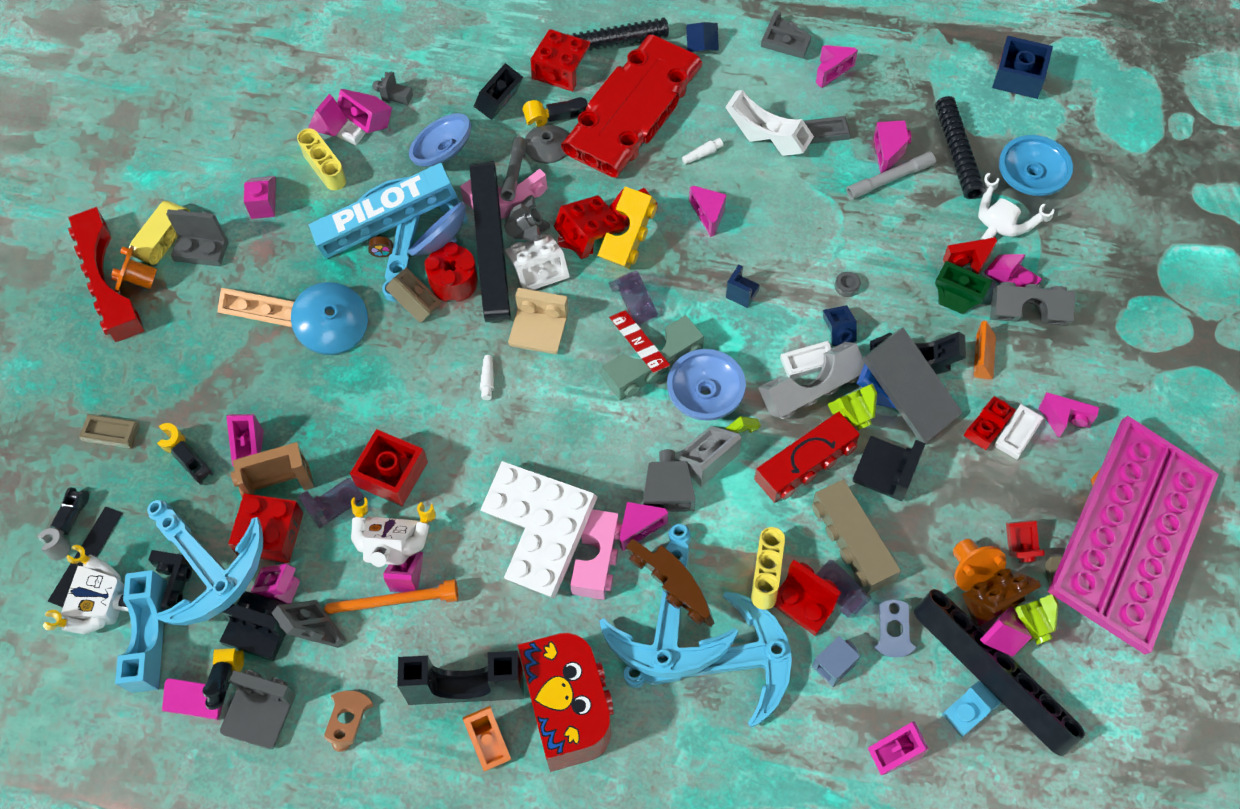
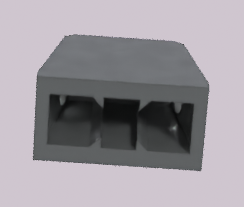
(669, 484)

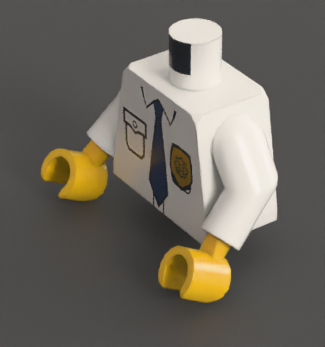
(389, 539)
(92, 598)

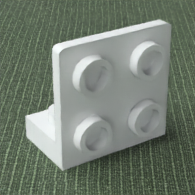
(538, 262)

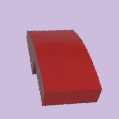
(990, 422)

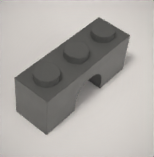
(1054, 303)

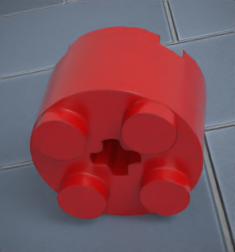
(451, 273)

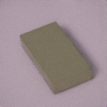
(109, 431)

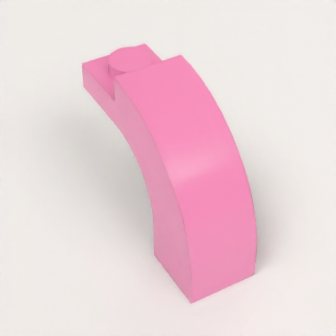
(533, 185)

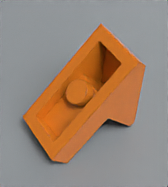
(486, 738)

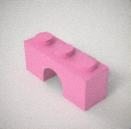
(592, 576)

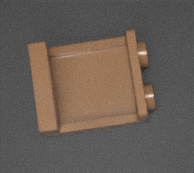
(271, 468)

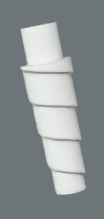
(702, 151)
(487, 379)

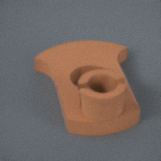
(346, 702)

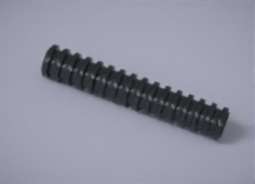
(625, 33)
(959, 147)

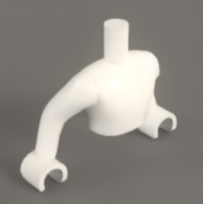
(1003, 215)

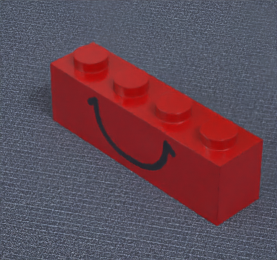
(807, 457)

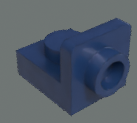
(841, 325)

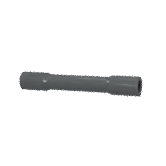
(510, 183)

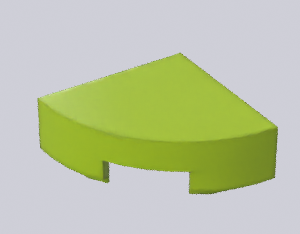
(744, 423)

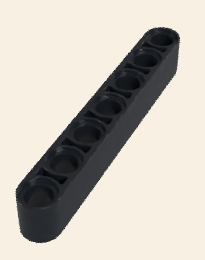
(489, 242)
(999, 673)

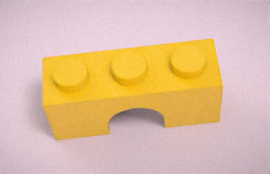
(623, 248)

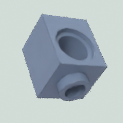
(836, 660)

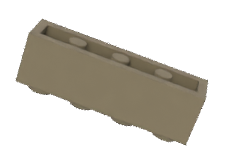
(855, 537)

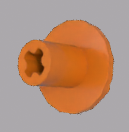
(133, 271)
(976, 563)

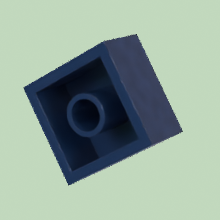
(1022, 67)

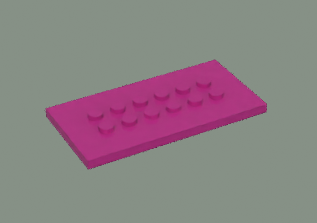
(1134, 535)

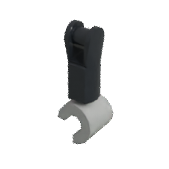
(54, 542)

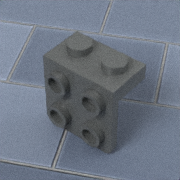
(257, 709)

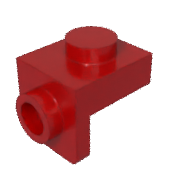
(1023, 540)

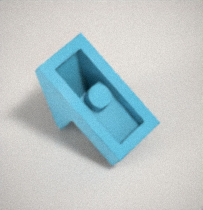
(971, 708)

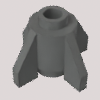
(525, 221)

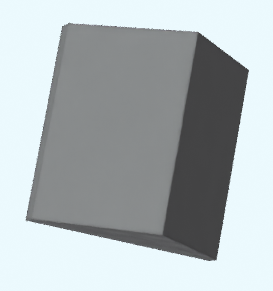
(710, 453)

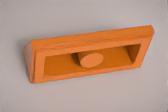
(984, 352)

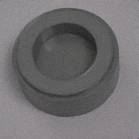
(847, 284)

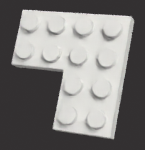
(552, 520)

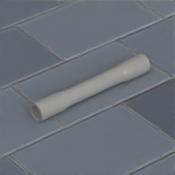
(867, 185)

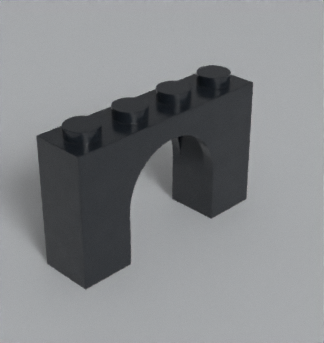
(426, 684)

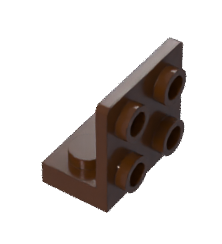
(997, 594)

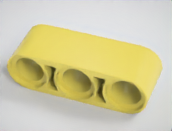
(321, 159)
(156, 235)
(766, 578)

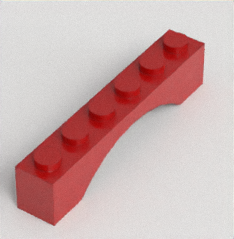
(93, 237)

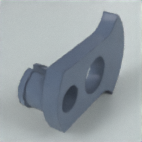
(889, 645)

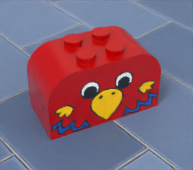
(567, 698)

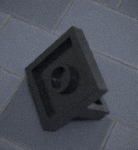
(253, 626)

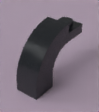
(939, 353)

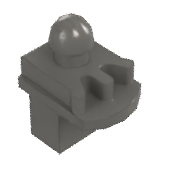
(391, 90)

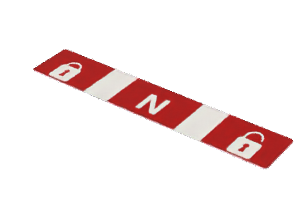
(639, 341)

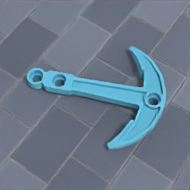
(404, 238)
(222, 584)
(745, 657)
(680, 660)

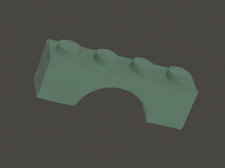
(628, 374)

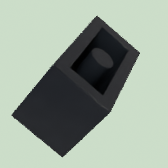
(498, 91)

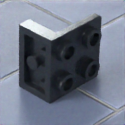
(888, 467)

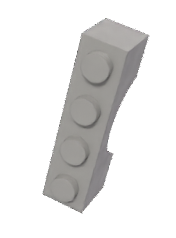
(840, 366)

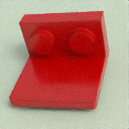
(558, 59)
(585, 222)
(807, 597)

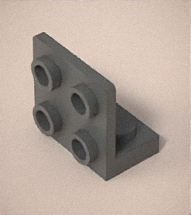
(198, 239)

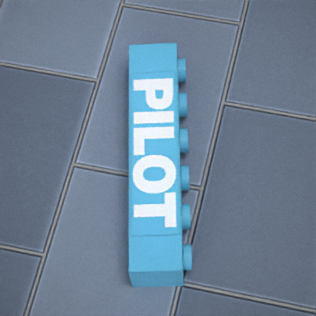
(382, 210)

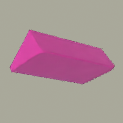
(187, 699)

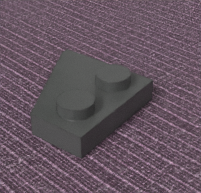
(785, 37)
(308, 622)

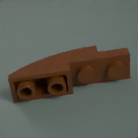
(676, 580)

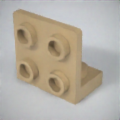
(539, 321)

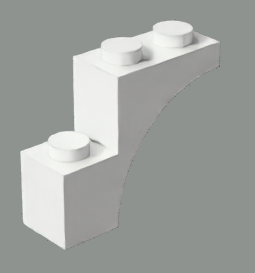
(757, 124)

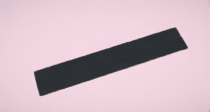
(92, 546)

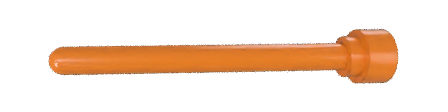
(446, 591)

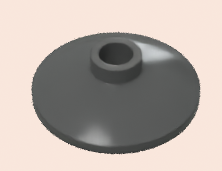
(545, 150)

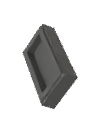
(828, 129)

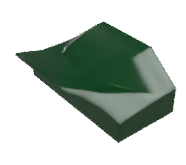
(960, 288)

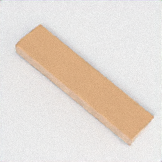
(255, 306)

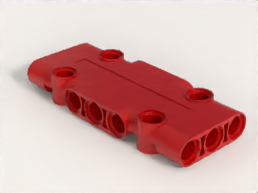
(631, 106)

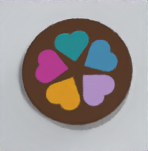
(380, 246)

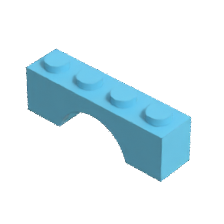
(141, 663)

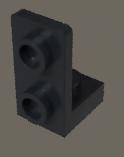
(180, 572)

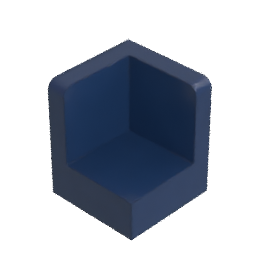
(702, 37)
(740, 288)

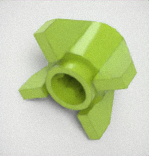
(857, 406)
(1040, 618)

